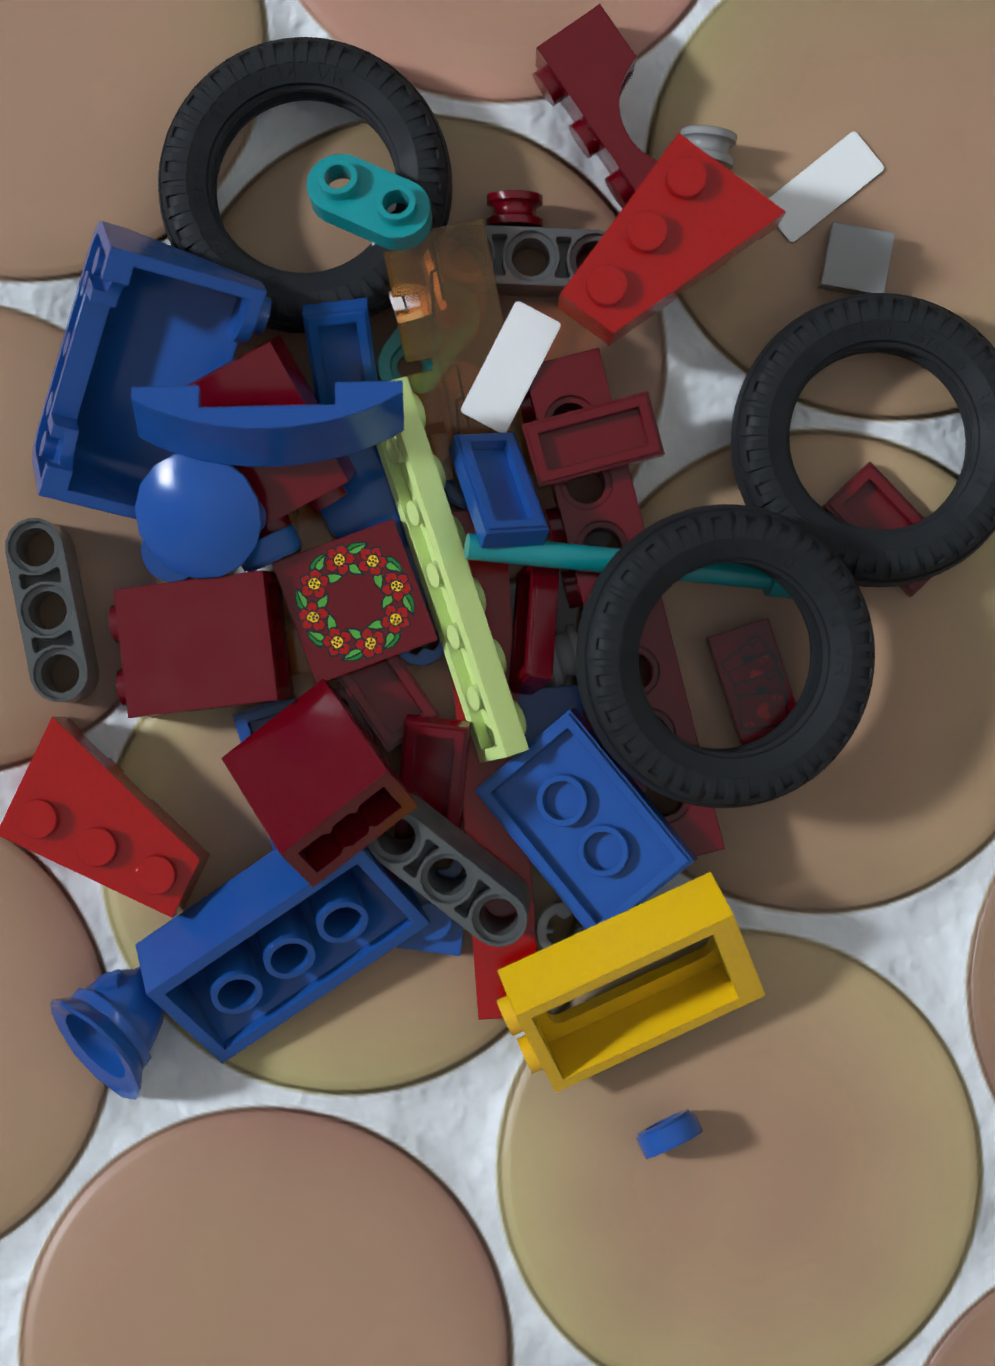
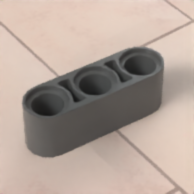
(559, 245)
(30, 588)
(459, 897)

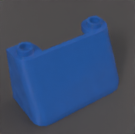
(135, 321)

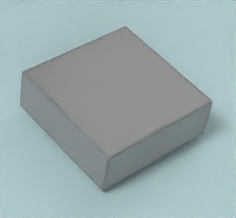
(856, 259)

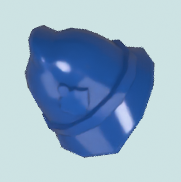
(111, 1028)

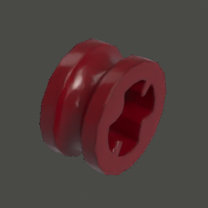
(514, 208)

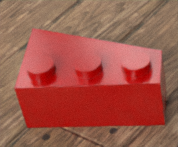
(666, 239)
(100, 824)

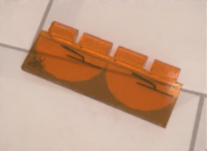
(451, 326)

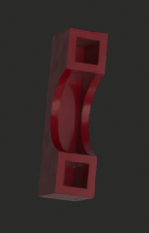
(587, 73)

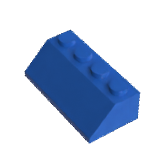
(273, 946)

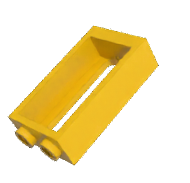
(640, 1011)

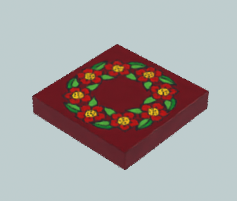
(355, 601)

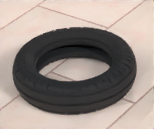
(277, 75)
(850, 327)
(836, 680)

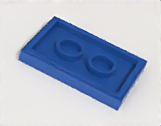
(584, 822)

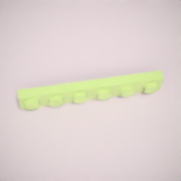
(450, 589)

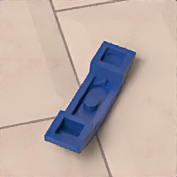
(269, 435)

